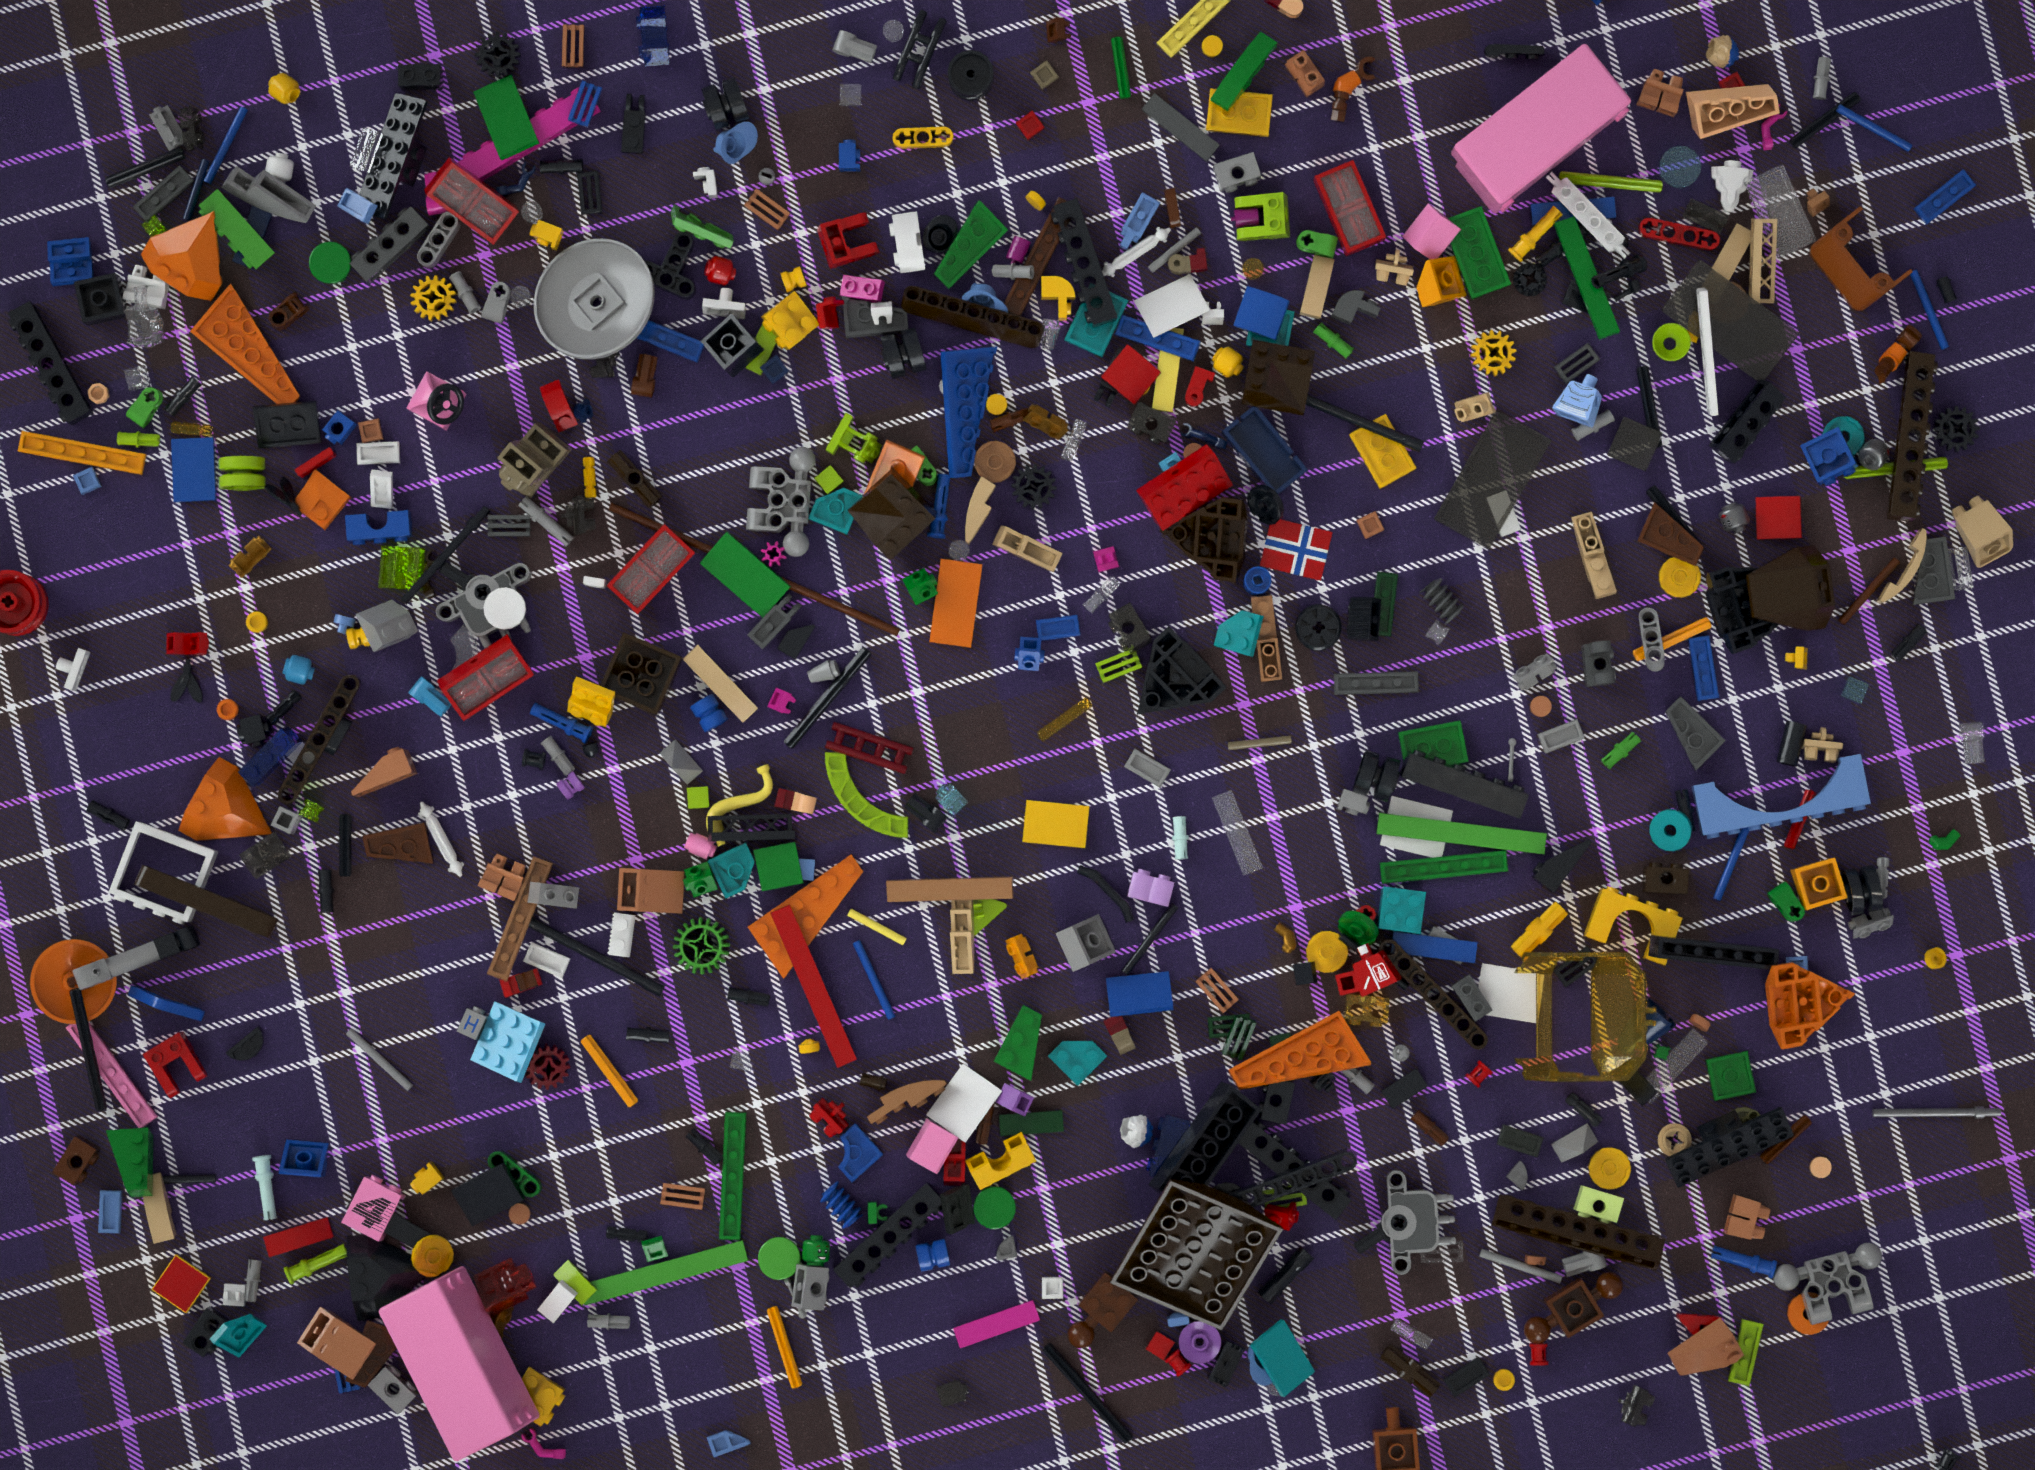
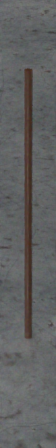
(794, 586)

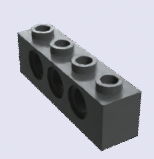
(386, 257)

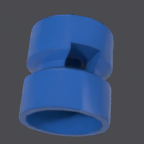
(1257, 581)
(707, 711)
(932, 1255)

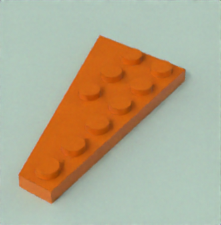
(237, 339)
(811, 909)
(1311, 1052)

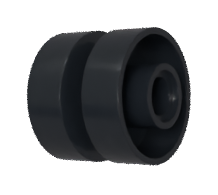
(719, 105)
(897, 355)
(1382, 777)

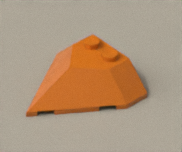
(187, 257)
(223, 807)
(1800, 1003)

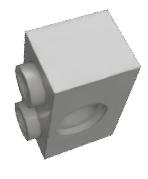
(1246, 163)
(553, 895)
(803, 1296)
(381, 1384)

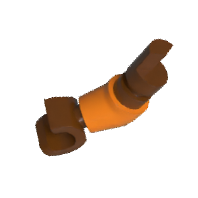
(1345, 85)
(1896, 352)

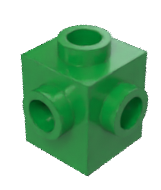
(921, 586)
(700, 879)

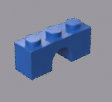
(397, 527)

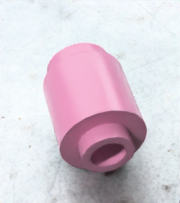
(699, 846)

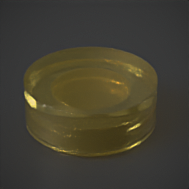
(1252, 268)

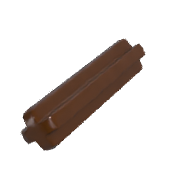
(1797, 1128)

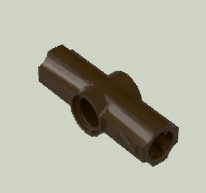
(644, 488)
(1410, 1370)

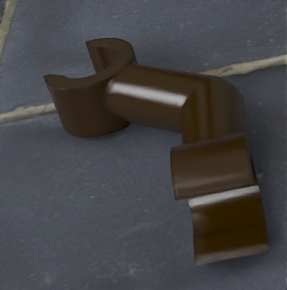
(427, 588)

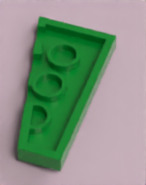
(973, 240)

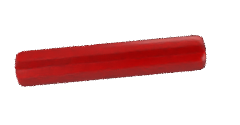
(1797, 827)

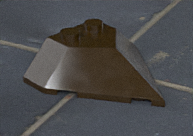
(1214, 537)

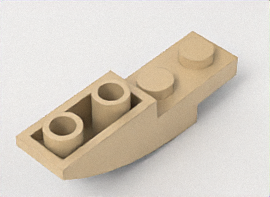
(1593, 555)

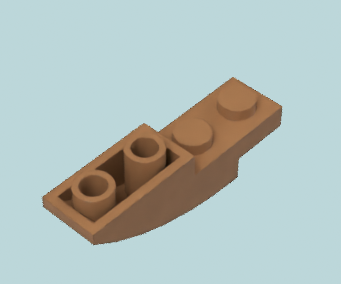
(1267, 641)
(913, 1093)

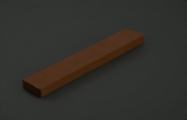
(1039, 259)

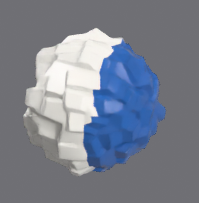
(1136, 1130)

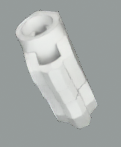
(1730, 182)

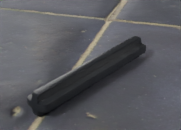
(1823, 120)
(145, 167)
(1648, 399)
(1657, 497)

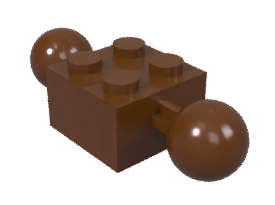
(1105, 1305)
(1573, 1307)

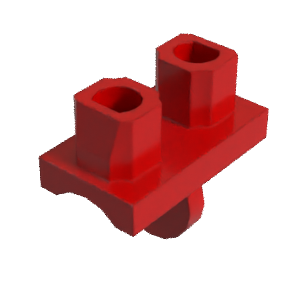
(831, 1114)

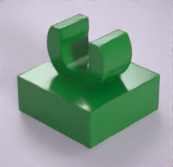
(873, 1212)

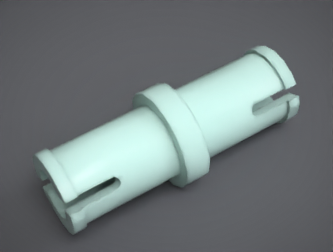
(1180, 837)

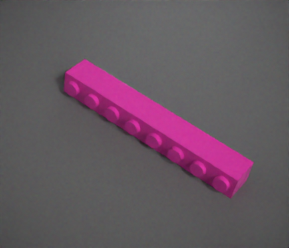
(547, 126)

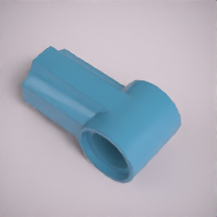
(427, 694)

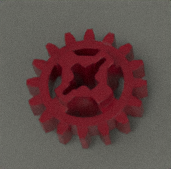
(555, 1067)

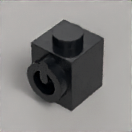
(253, 730)

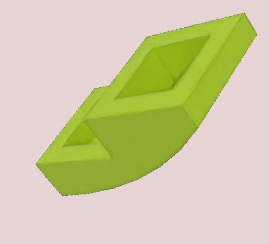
(574, 1278)

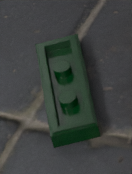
(1386, 591)
(1031, 1123)

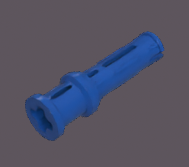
(938, 525)
(571, 726)
(1754, 1263)

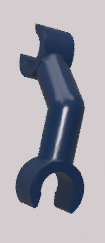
(506, 190)
(1215, 441)

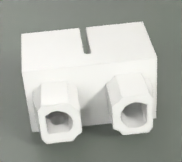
(156, 288)

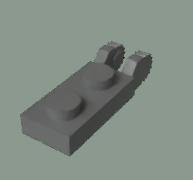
(773, 623)

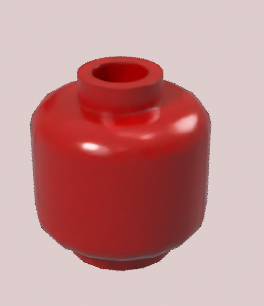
(719, 270)

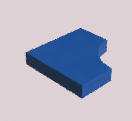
(859, 1152)

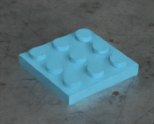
(507, 1042)

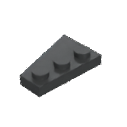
(861, 324)
(1934, 574)
(1693, 732)

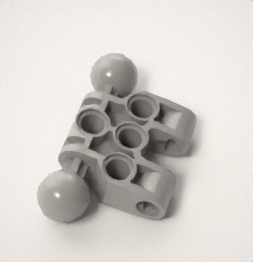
(763, 478)
(1818, 1309)

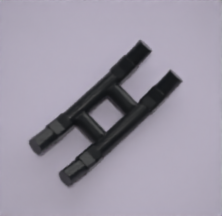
(907, 51)
(1121, 902)

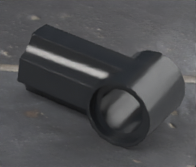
(929, 815)

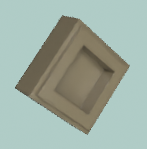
(1044, 75)

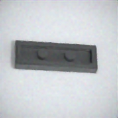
(163, 193)

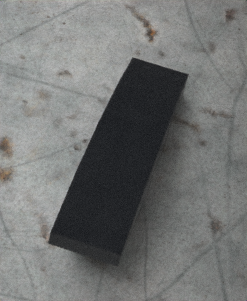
(403, 1229)

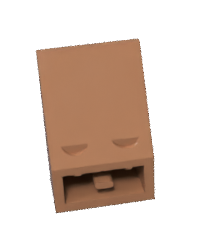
(650, 890)
(336, 1342)

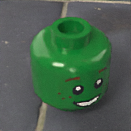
(815, 1250)

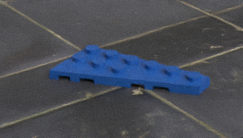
(965, 397)

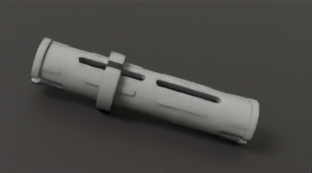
(538, 514)

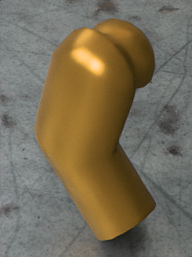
(1288, 937)

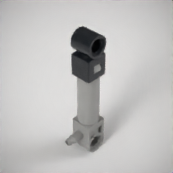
(158, 949)

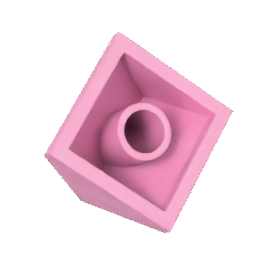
(1431, 232)
(931, 1146)

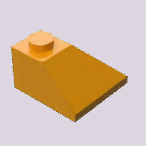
(1440, 282)

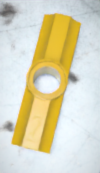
(1539, 929)

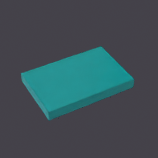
(1094, 339)
(1282, 1358)

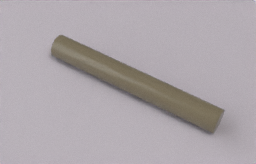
(1263, 742)

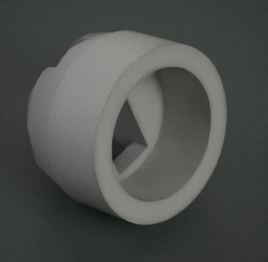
(765, 180)

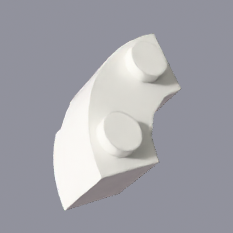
(908, 242)

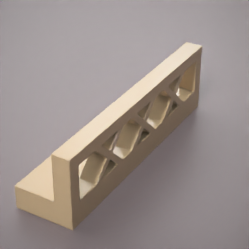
(1756, 257)

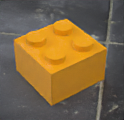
(1819, 883)

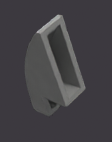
(268, 195)

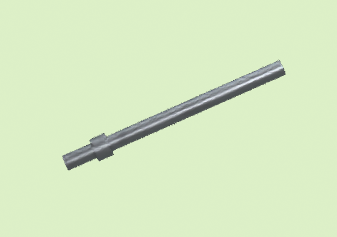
(1977, 1112)

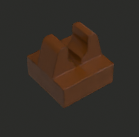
(1056, 30)

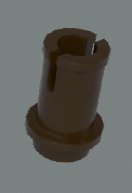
(873, 1081)

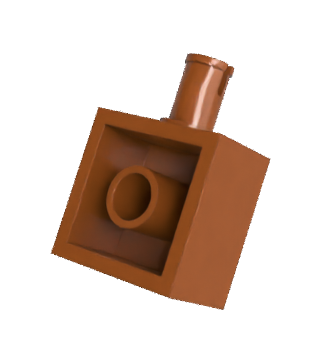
(1395, 1445)

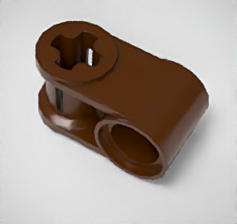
(289, 311)

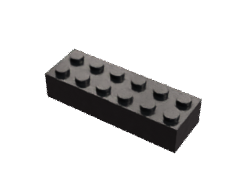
(1208, 1138)

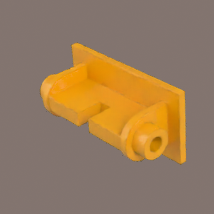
(1023, 965)

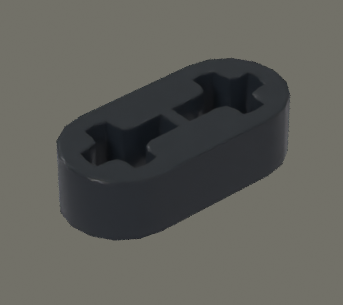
(338, 736)

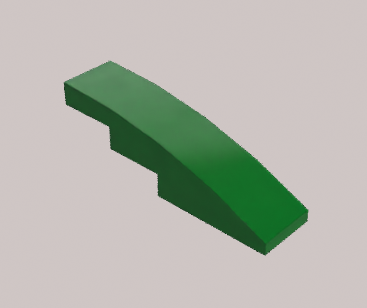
(1243, 71)

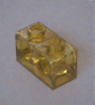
(1366, 1004)

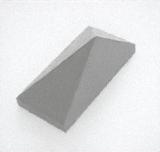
(681, 762)
(1574, 1143)

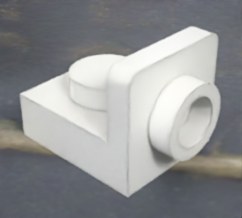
(710, 184)

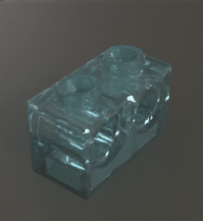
(950, 799)

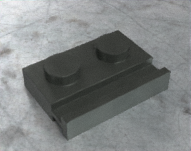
(957, 1208)

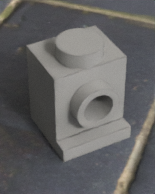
(1353, 802)

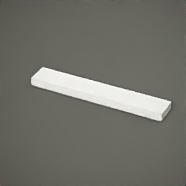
(1707, 351)

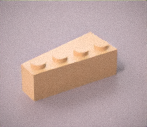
(1729, 108)

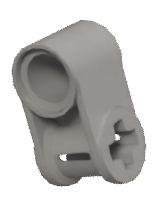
(495, 306)

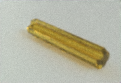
(1064, 719)

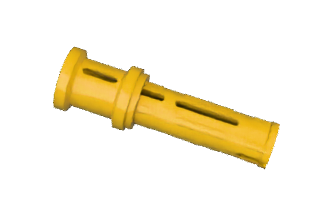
(1528, 240)

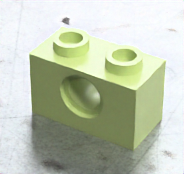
(1611, 1204)

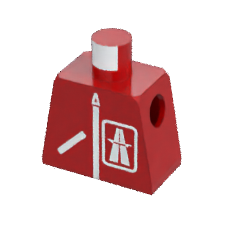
(1374, 971)

